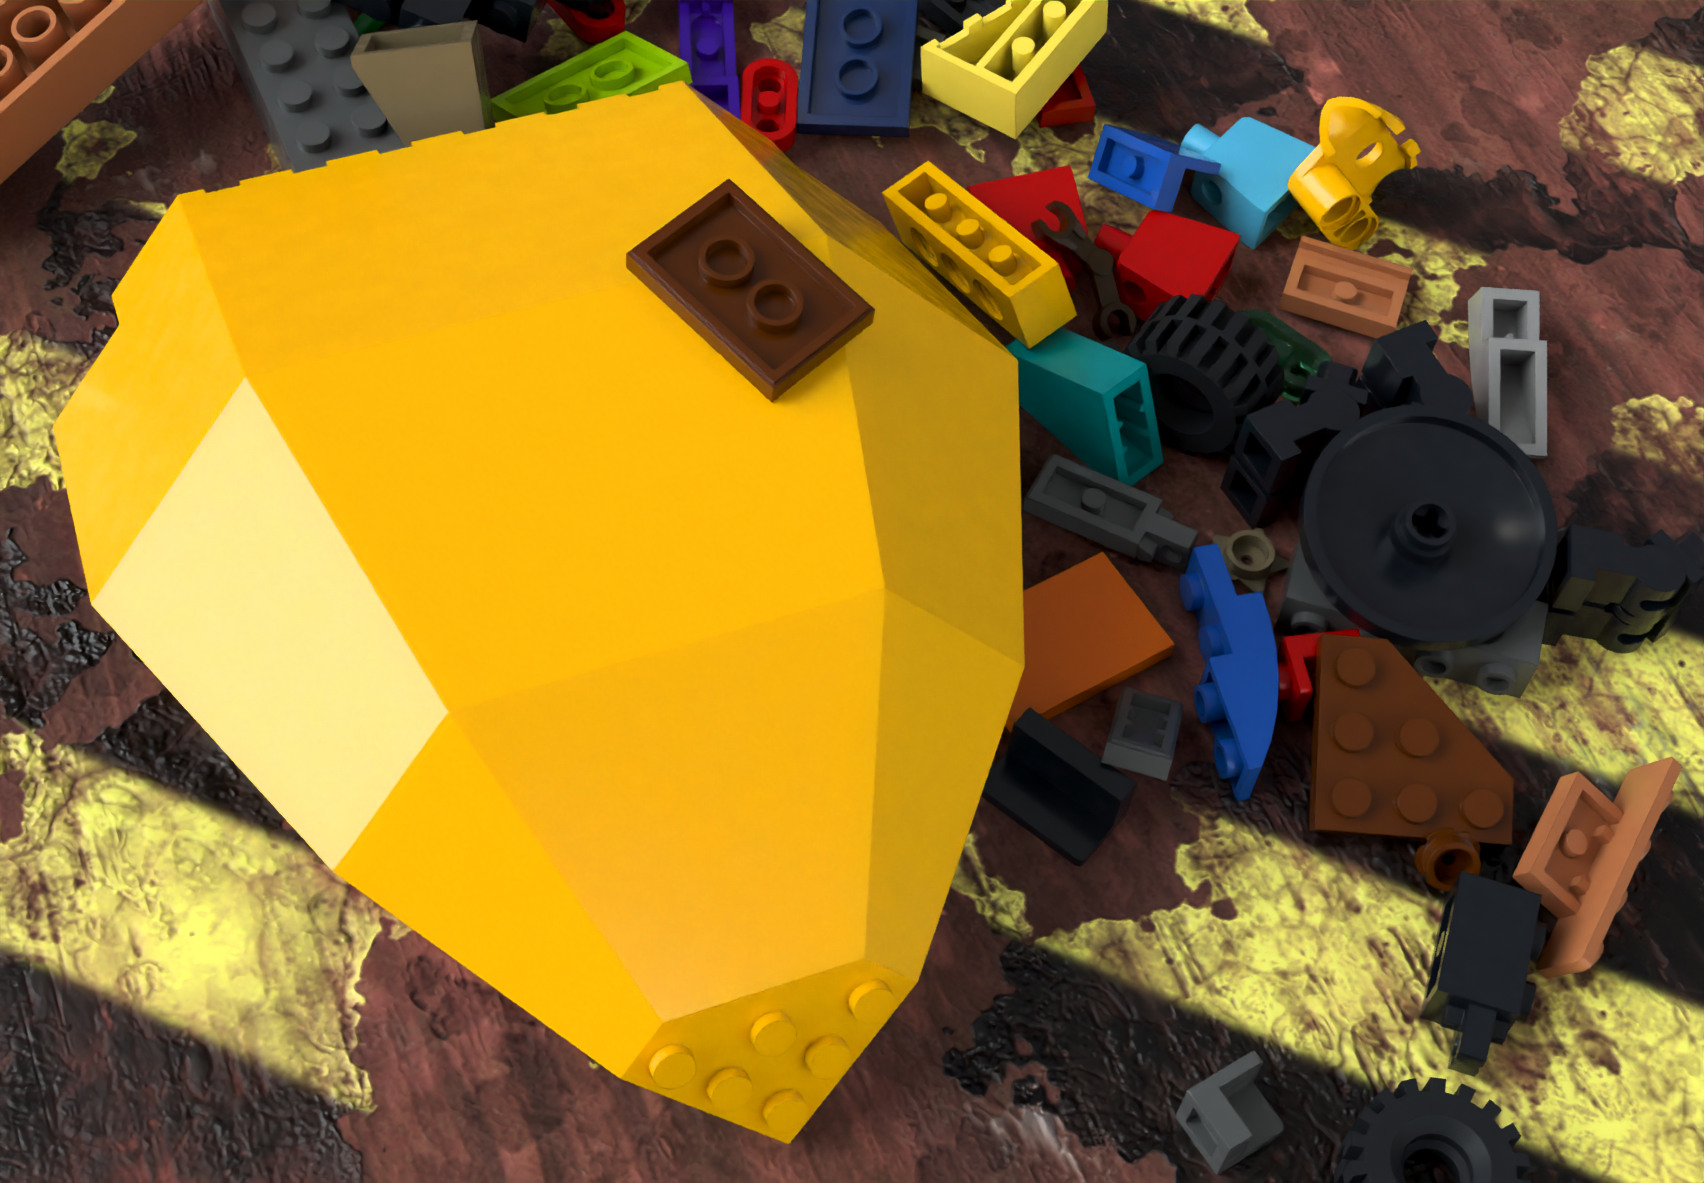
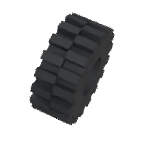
(1433, 1126)

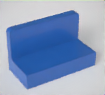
(1144, 166)

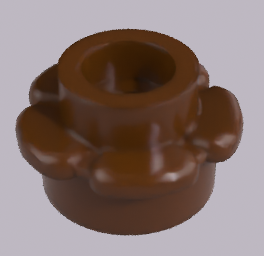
(1444, 841)

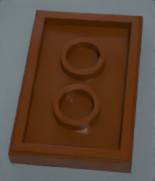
(750, 289)

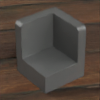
(1229, 1114)

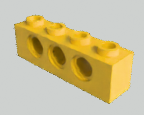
(980, 254)

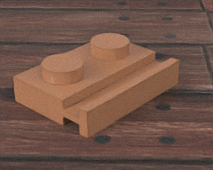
(1345, 288)

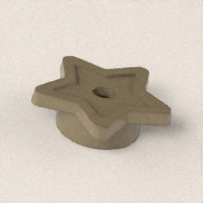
(1257, 548)

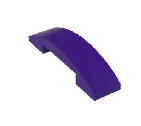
(709, 49)

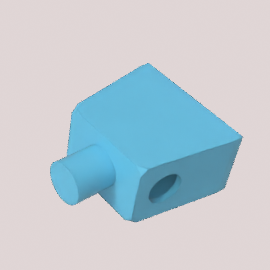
(1253, 177)

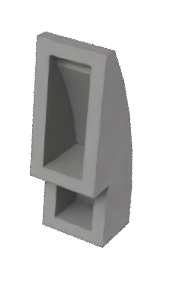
(1509, 365)

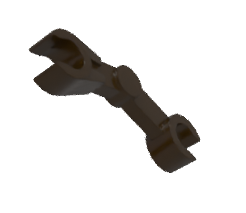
(1096, 263)

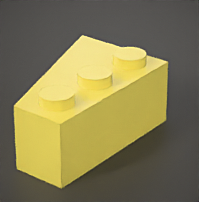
(1012, 59)

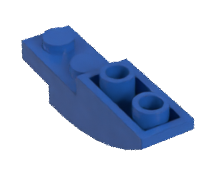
(1240, 671)

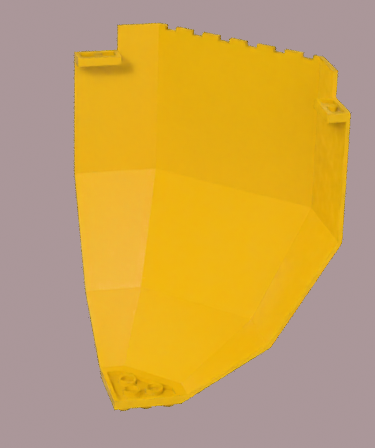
(551, 601)

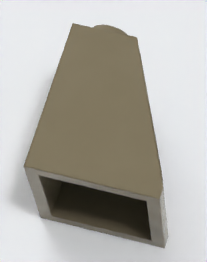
(427, 79)

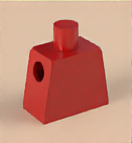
(1023, 200)
(1168, 260)

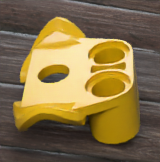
(1337, 186)

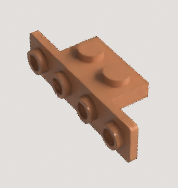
(1587, 856)

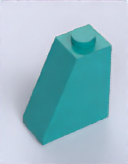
(1091, 403)

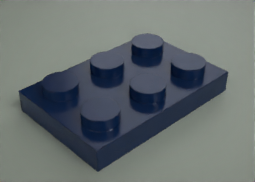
(857, 67)

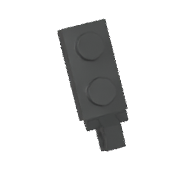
(1109, 513)

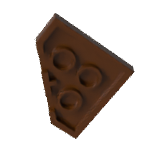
(1395, 754)

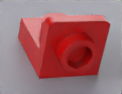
(1297, 671)

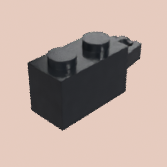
(1482, 966)

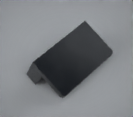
(1058, 788)

